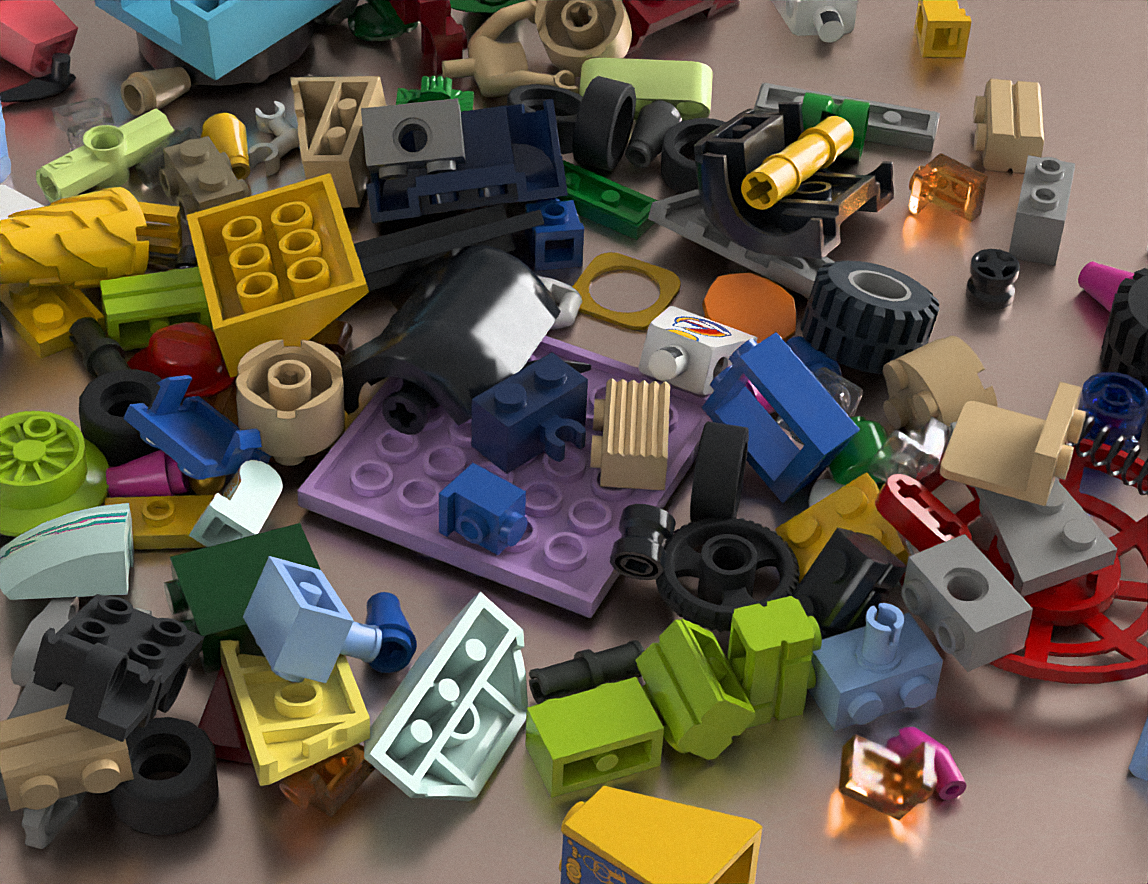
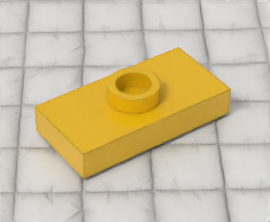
(164, 520)

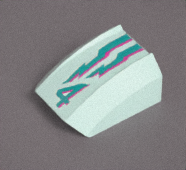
(71, 556)

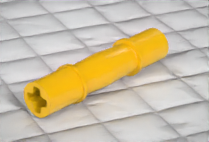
(784, 171)

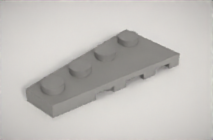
(687, 218)
(1046, 541)

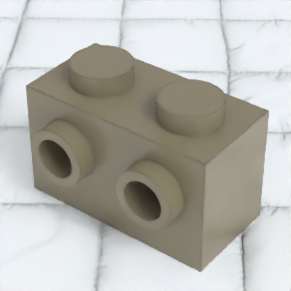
(199, 177)

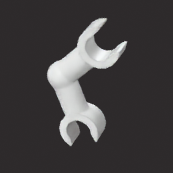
(286, 139)

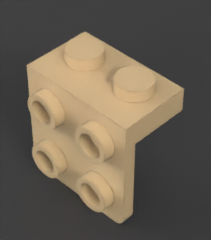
(1014, 450)

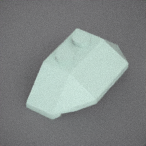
(454, 708)

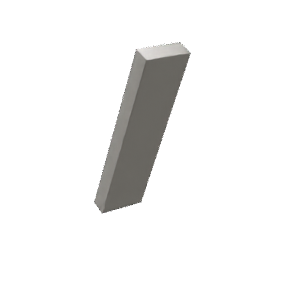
(886, 123)

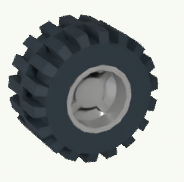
(867, 314)

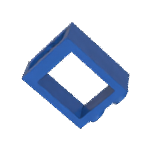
(798, 401)

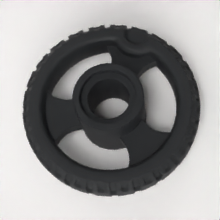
(724, 569)

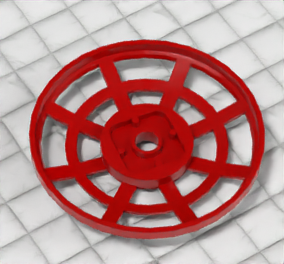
(1081, 598)

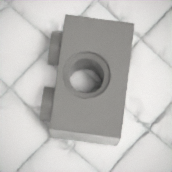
(388, 124)
(1042, 210)
(966, 602)

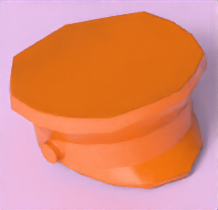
(751, 306)

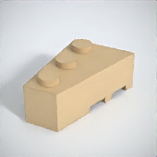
(333, 129)

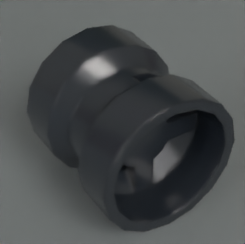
(642, 543)

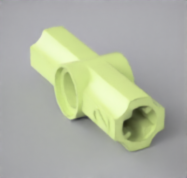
(103, 157)

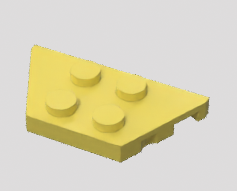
(290, 721)

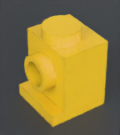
(942, 28)

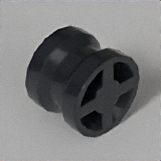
(992, 279)

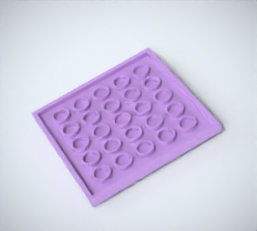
(394, 479)

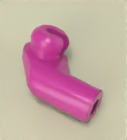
(949, 779)

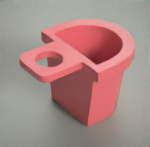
(33, 33)

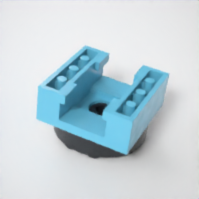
(220, 38)

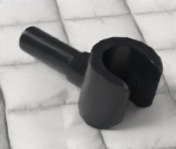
(184, 259)

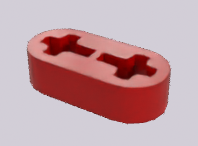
(917, 513)

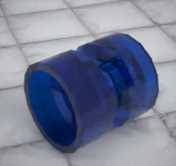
(1117, 402)

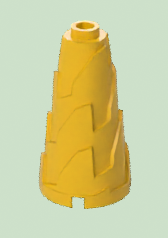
(74, 241)

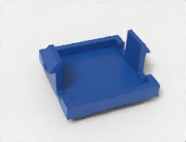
(194, 433)

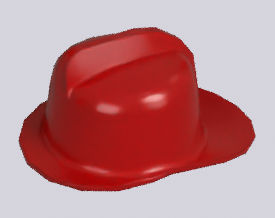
(186, 350)

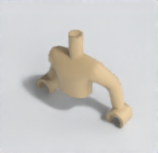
(500, 65)

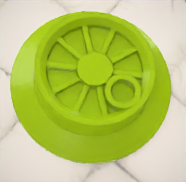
(46, 470)

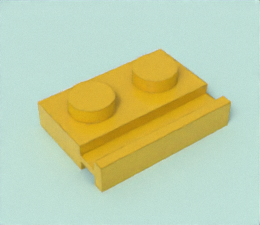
(46, 314)

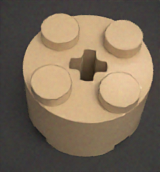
(582, 31)
(934, 383)
(291, 398)

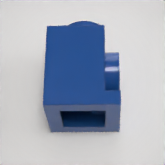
(560, 223)
(483, 509)

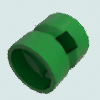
(819, 107)

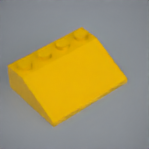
(276, 266)

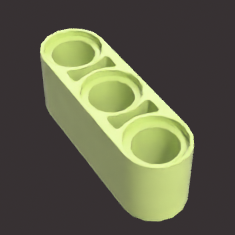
(680, 83)

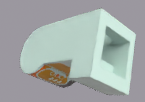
(241, 506)

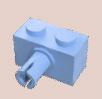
(304, 623)
(875, 669)

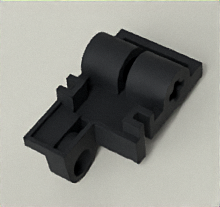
(118, 663)

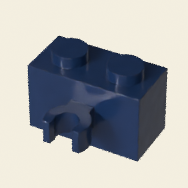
(531, 414)

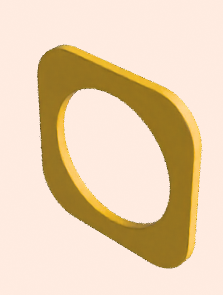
(667, 281)

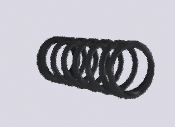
(1114, 450)

